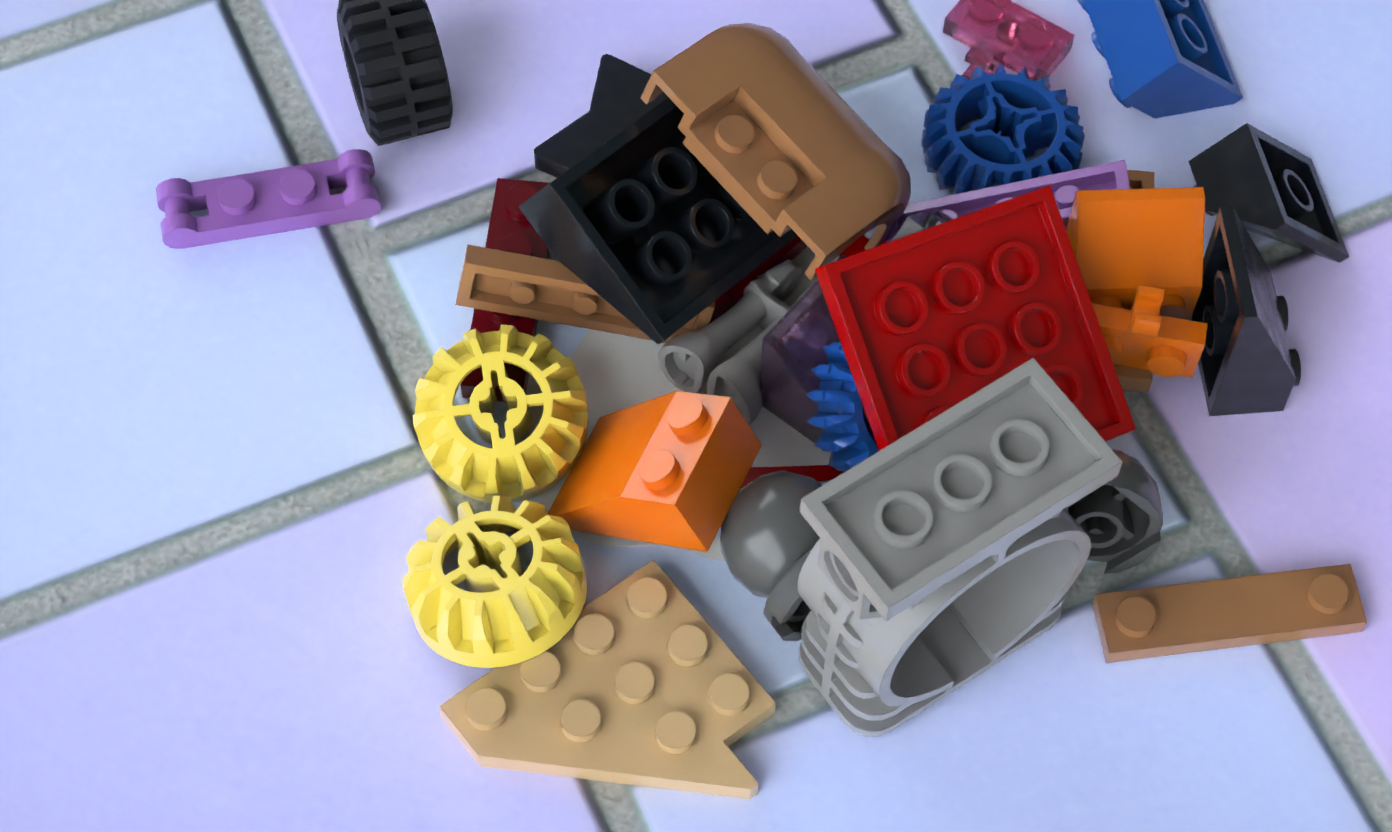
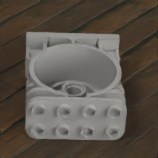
(947, 549)

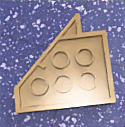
(622, 698)

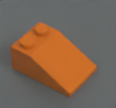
(660, 471)

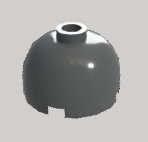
(1122, 517)

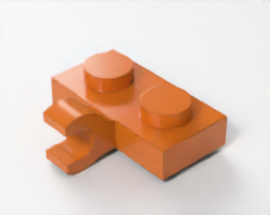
(1150, 340)

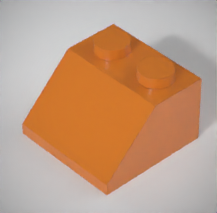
(1140, 240)

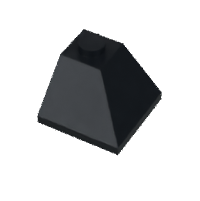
(1270, 190)

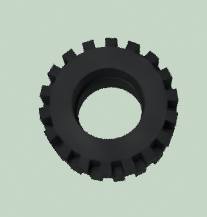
(395, 68)

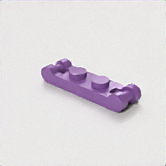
(268, 201)

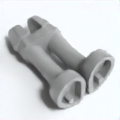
(693, 356)

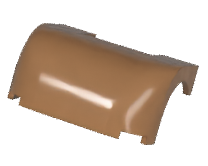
(783, 140)

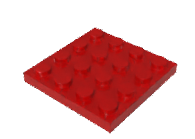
(965, 307)

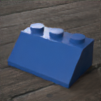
(1162, 55)

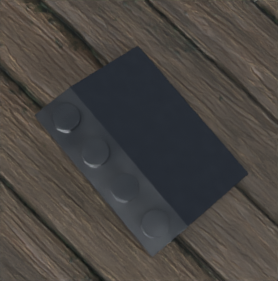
(650, 226)

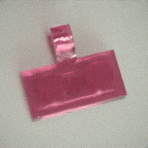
(1007, 34)

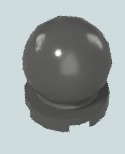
(768, 544)

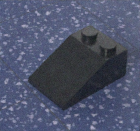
(1246, 346)

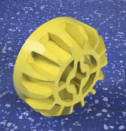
(508, 467)
(504, 611)

